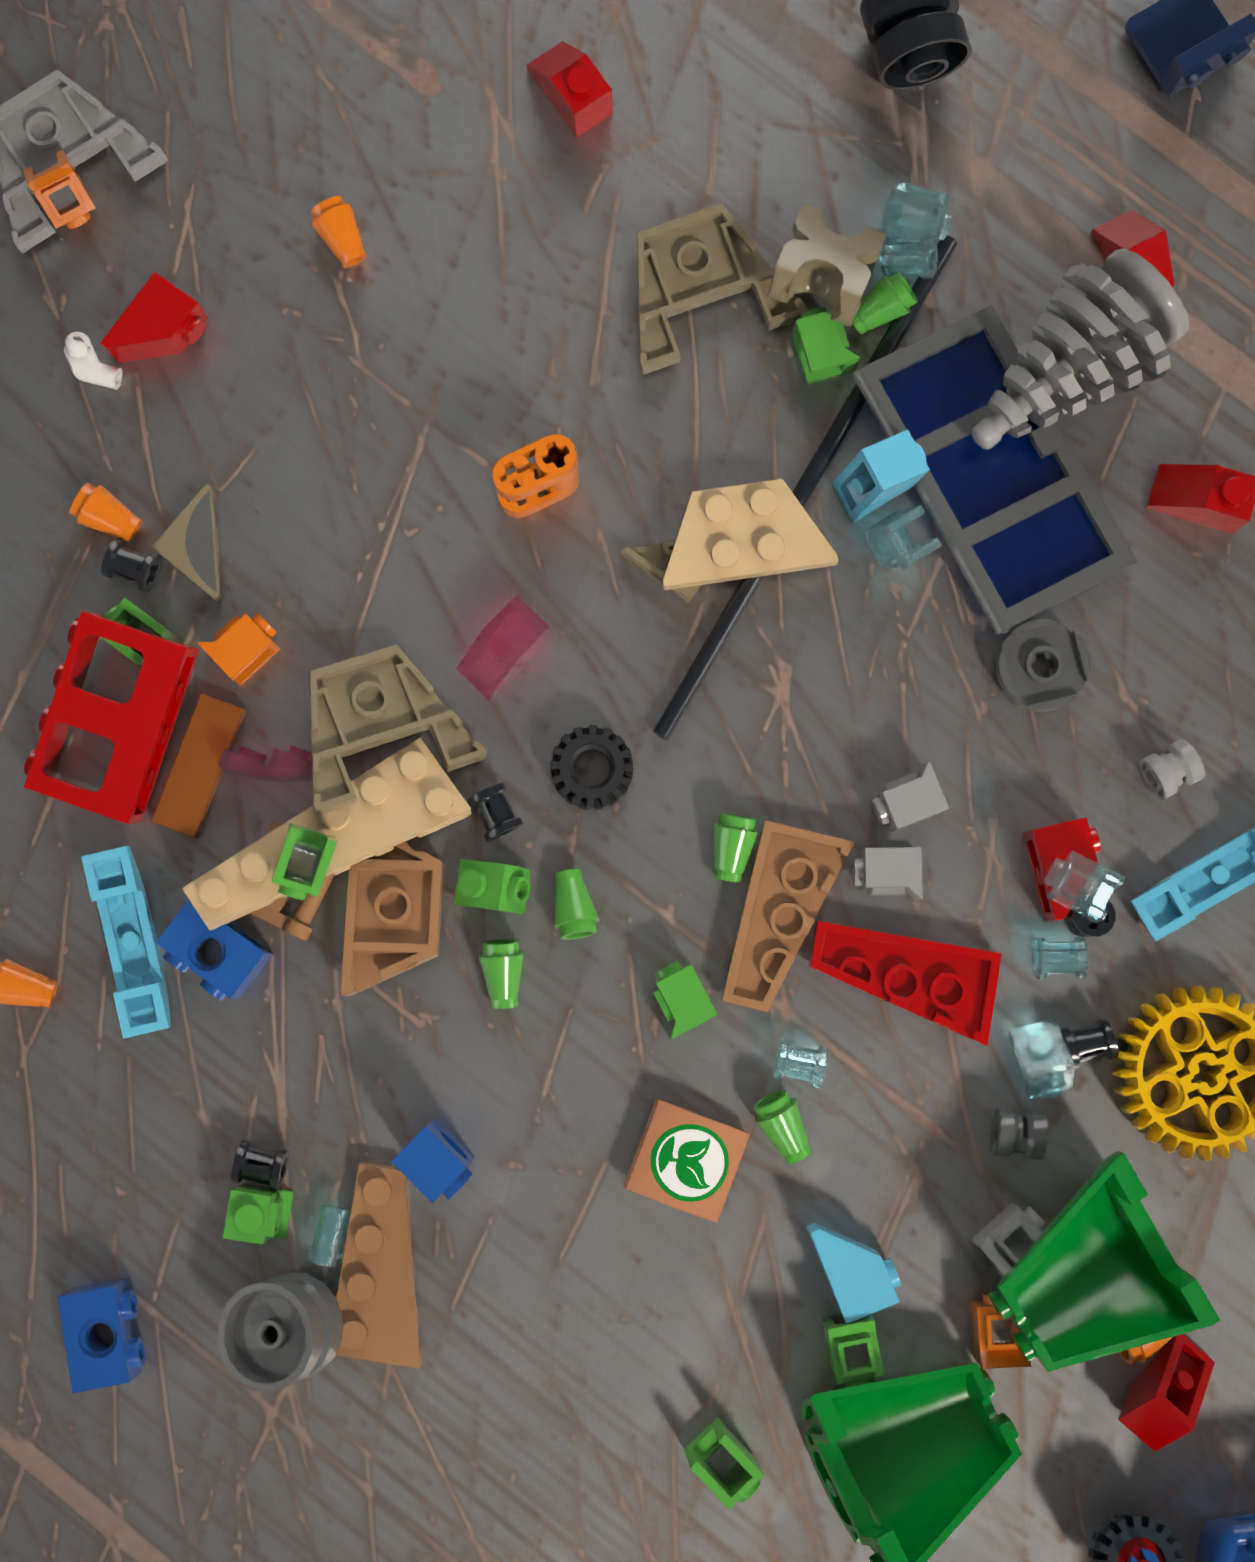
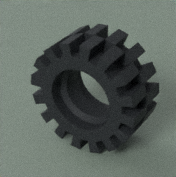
(586, 740)

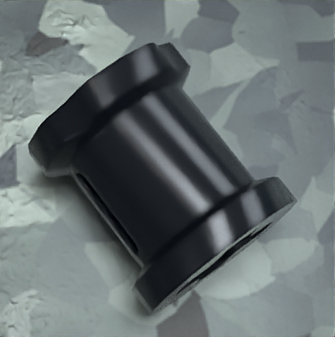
(131, 565)
(495, 812)
(1080, 927)
(1091, 1042)
(275, 1161)

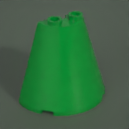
(1099, 1278)
(909, 1456)

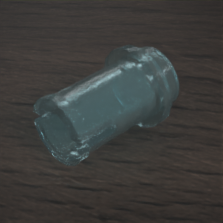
(328, 1236)

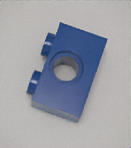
(240, 958)
(435, 1162)
(89, 1360)

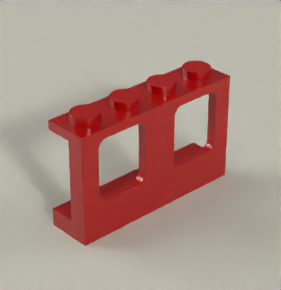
(136, 728)

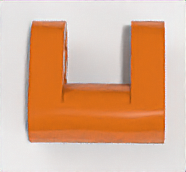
(555, 482)

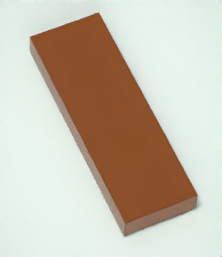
(196, 768)

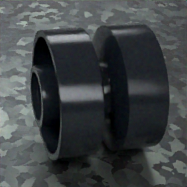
(915, 40)

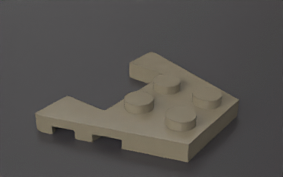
(693, 265)
(369, 705)

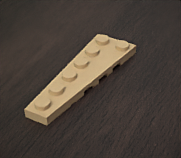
(394, 803)

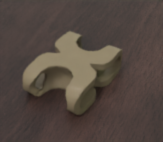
(826, 264)

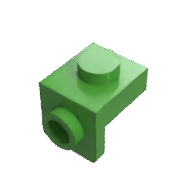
(492, 886)

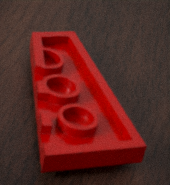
(925, 977)

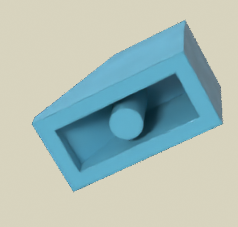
(880, 474)
(855, 1273)

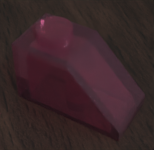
(504, 647)

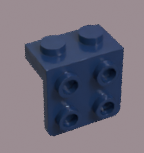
(1188, 41)

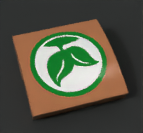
(686, 1160)

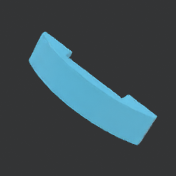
(1197, 886)
(130, 941)

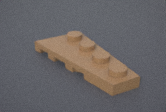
(782, 900)
(379, 1272)

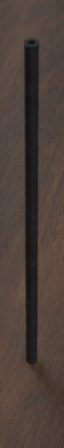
(802, 491)

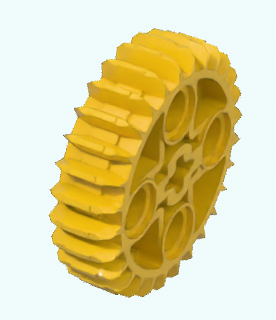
(1179, 1072)

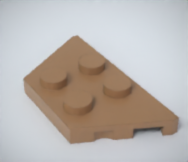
(390, 916)

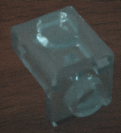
(1043, 1059)

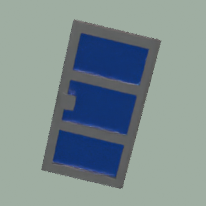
(1012, 515)

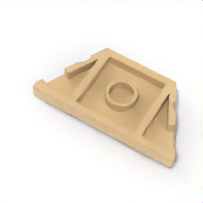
(745, 535)

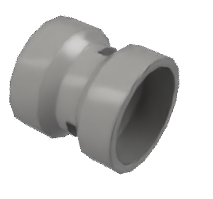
(1169, 770)

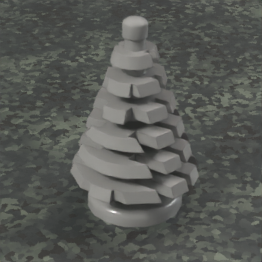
(1094, 341)

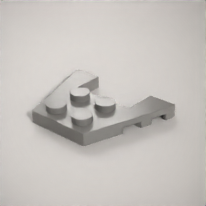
(52, 118)

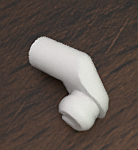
(86, 365)

